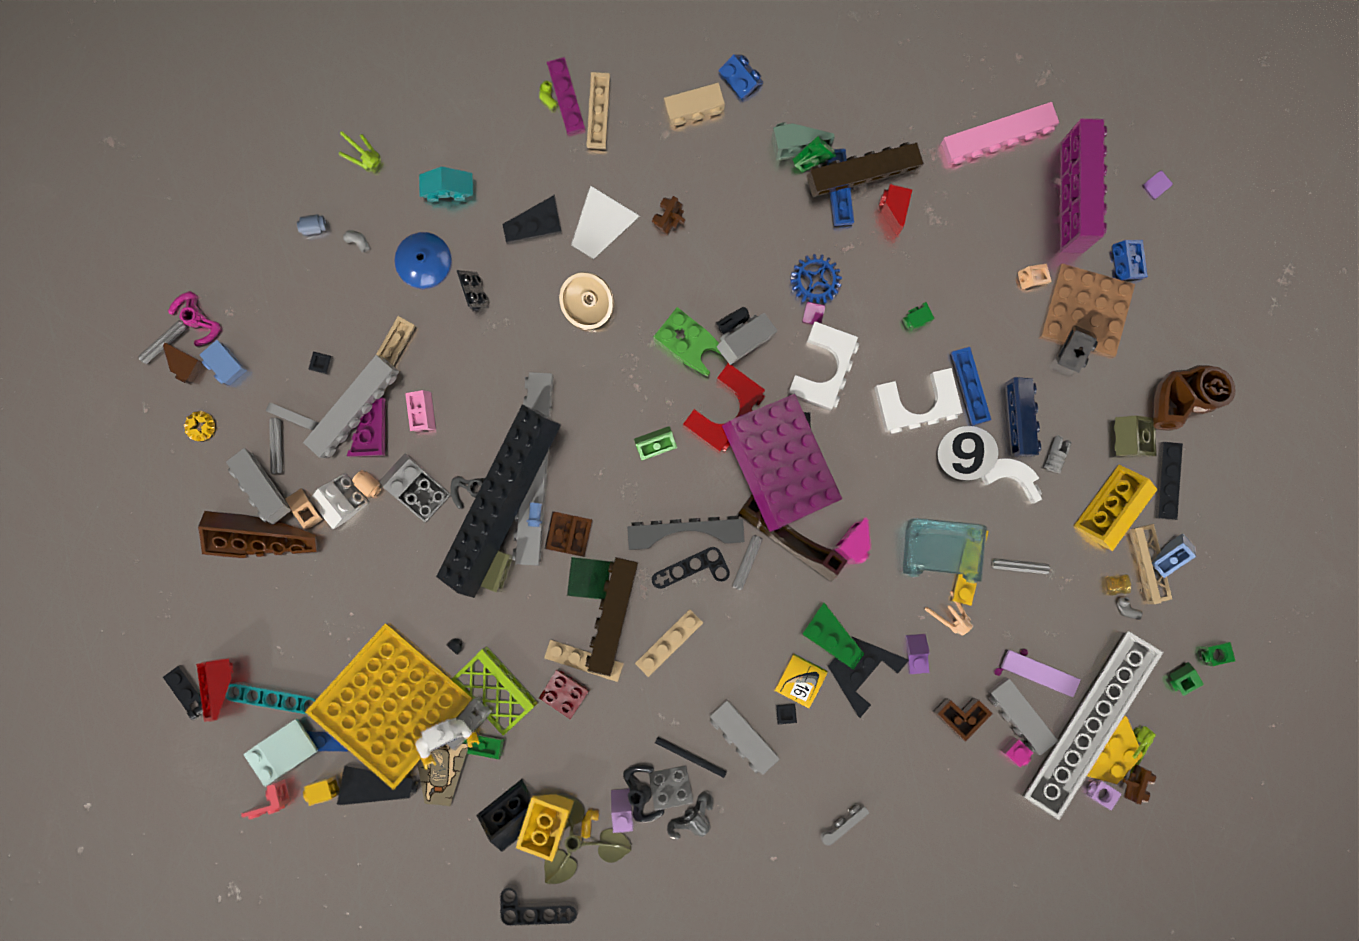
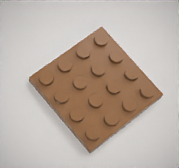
(1091, 303)

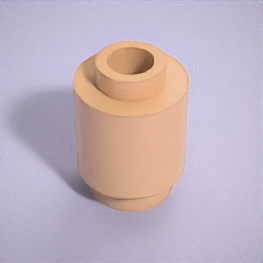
(366, 484)

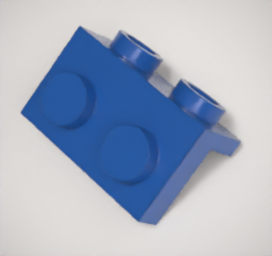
(741, 75)

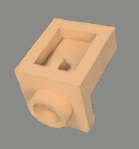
(1034, 276)

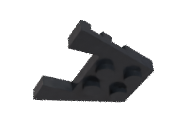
(851, 680)

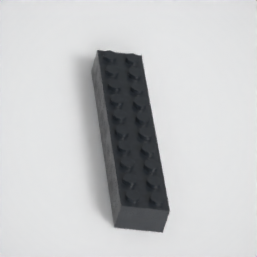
(498, 501)

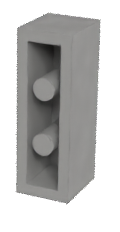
(746, 338)

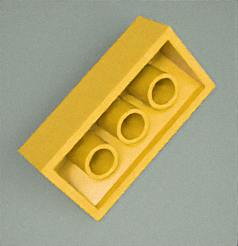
(1116, 507)

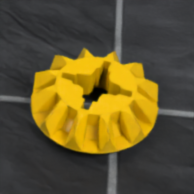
(207, 428)

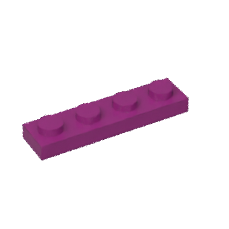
(566, 95)

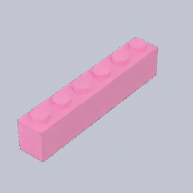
(1000, 133)

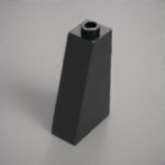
(364, 786)

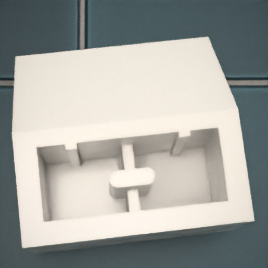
(338, 500)

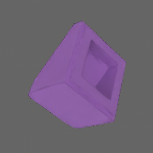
(1157, 184)

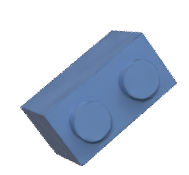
(222, 362)

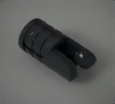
(732, 320)

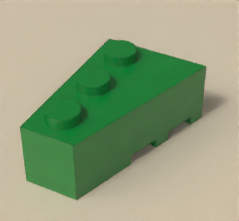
(832, 637)

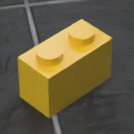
(321, 790)

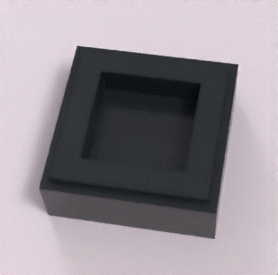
(320, 363)
(786, 713)

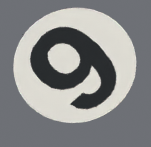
(968, 453)

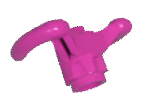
(194, 317)

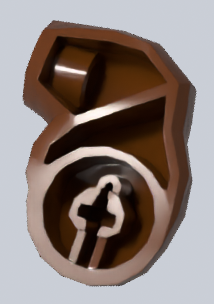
(1189, 391)

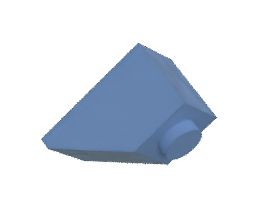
(1174, 555)

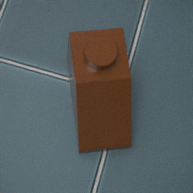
(182, 364)

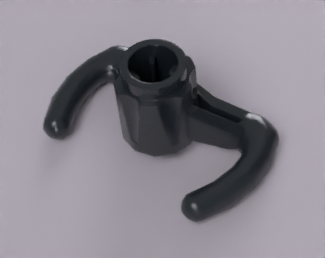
(640, 793)

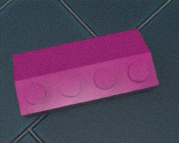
(855, 543)

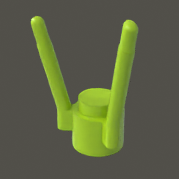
(370, 158)
(1145, 739)

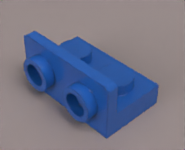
(1130, 260)

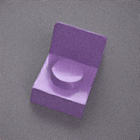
(917, 653)

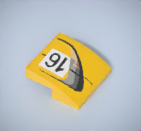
(801, 680)

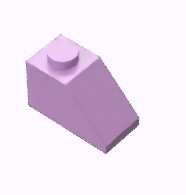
(621, 811)

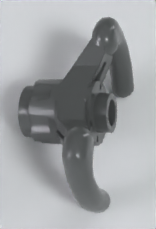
(471, 488)
(694, 818)

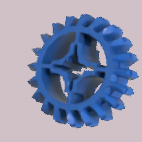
(824, 265)

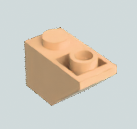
(303, 509)

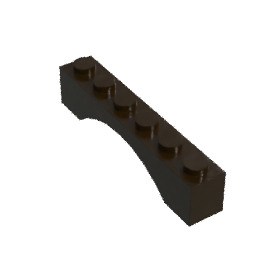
(816, 556)

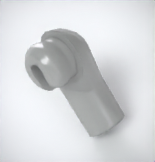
(357, 237)
(1126, 609)

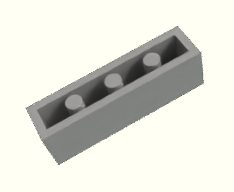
(258, 486)
(1022, 716)
(744, 737)

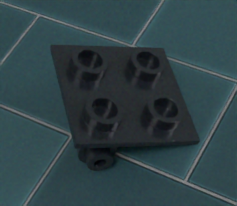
(473, 290)

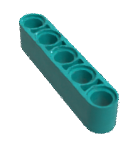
(264, 697)

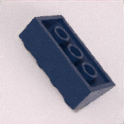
(1022, 417)

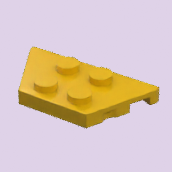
(1117, 755)

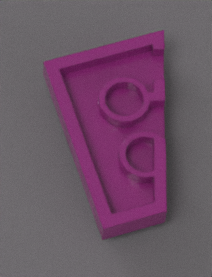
(370, 433)

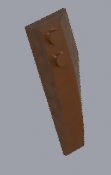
(249, 535)

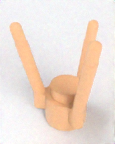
(961, 623)

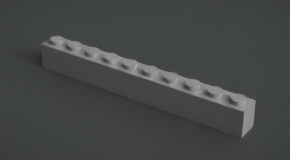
(530, 538)

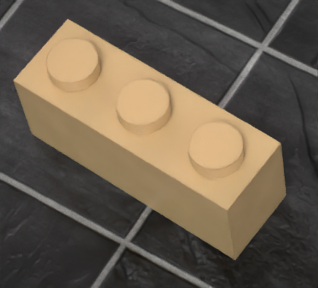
(694, 104)

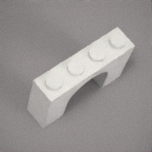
(842, 347)
(897, 417)

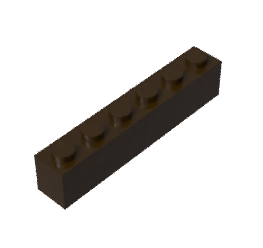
(864, 169)
(612, 616)

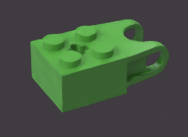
(692, 346)

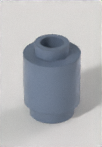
(311, 224)

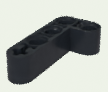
(688, 571)
(539, 909)

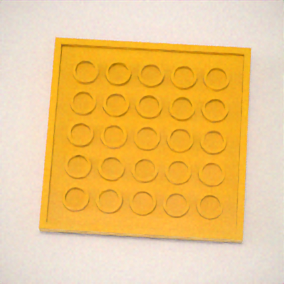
(386, 703)

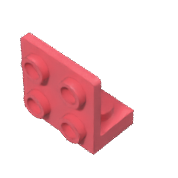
(277, 795)

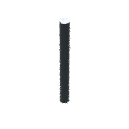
(691, 757)

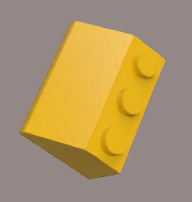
(544, 825)

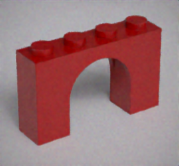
(748, 395)

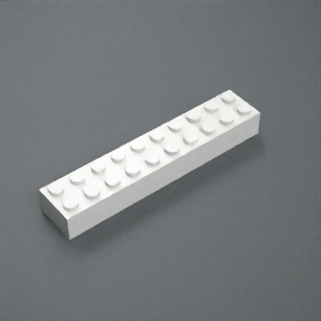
(1093, 724)

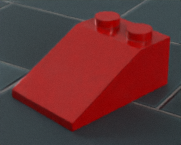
(213, 684)

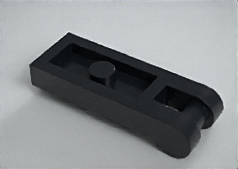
(184, 691)

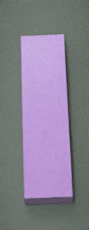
(1040, 673)

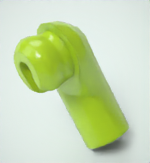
(545, 94)

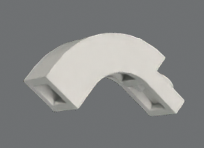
(1018, 471)

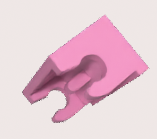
(420, 411)

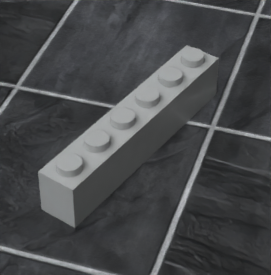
(351, 407)

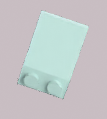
(280, 752)

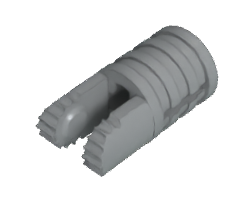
(1057, 454)

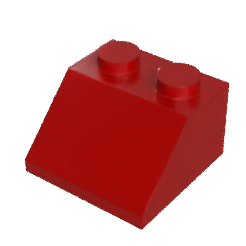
(895, 206)

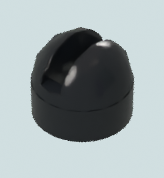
(455, 645)

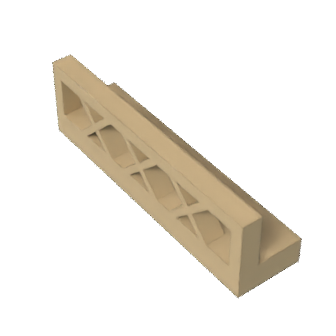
(1145, 564)

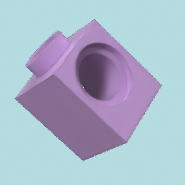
(1109, 799)

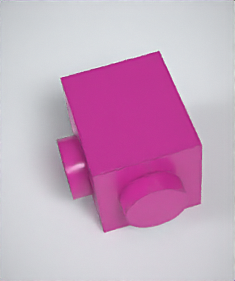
(1017, 752)

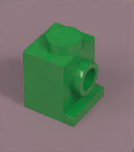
(918, 317)
(1185, 679)

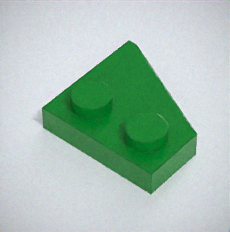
(813, 154)

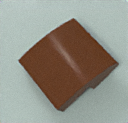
(568, 534)

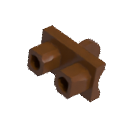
(671, 216)
(1138, 783)

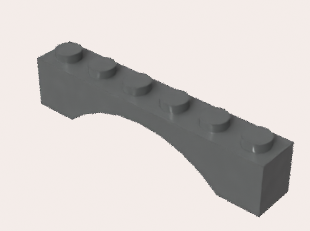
(644, 536)

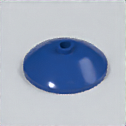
(424, 272)

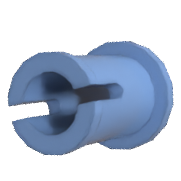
(534, 515)

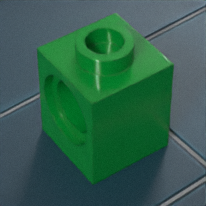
(1225, 650)

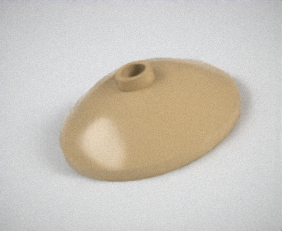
(577, 304)

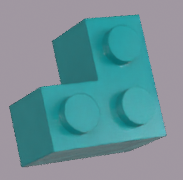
(445, 183)

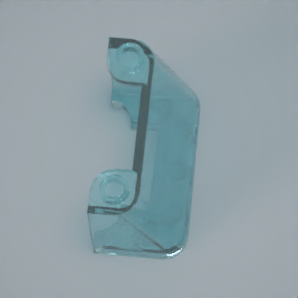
(945, 548)

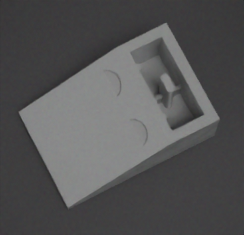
(414, 487)

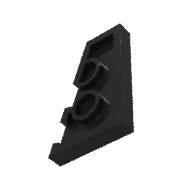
(534, 223)

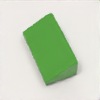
(655, 443)

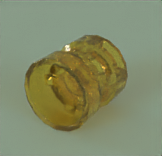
(1118, 584)

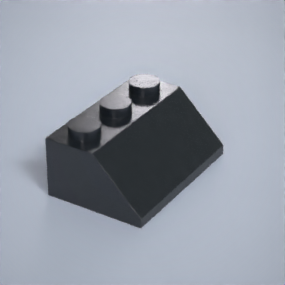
(505, 816)

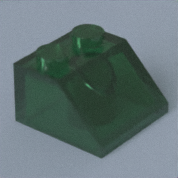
(588, 578)

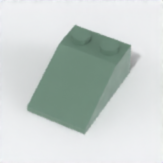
(792, 138)

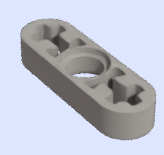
(291, 416)

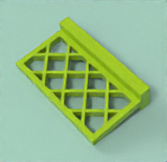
(508, 683)

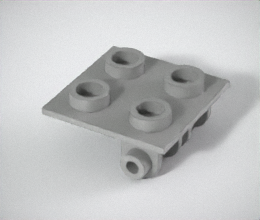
(670, 788)

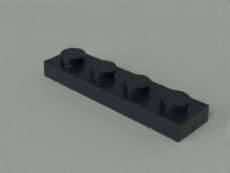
(1169, 480)

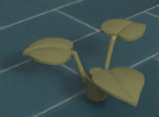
(611, 849)

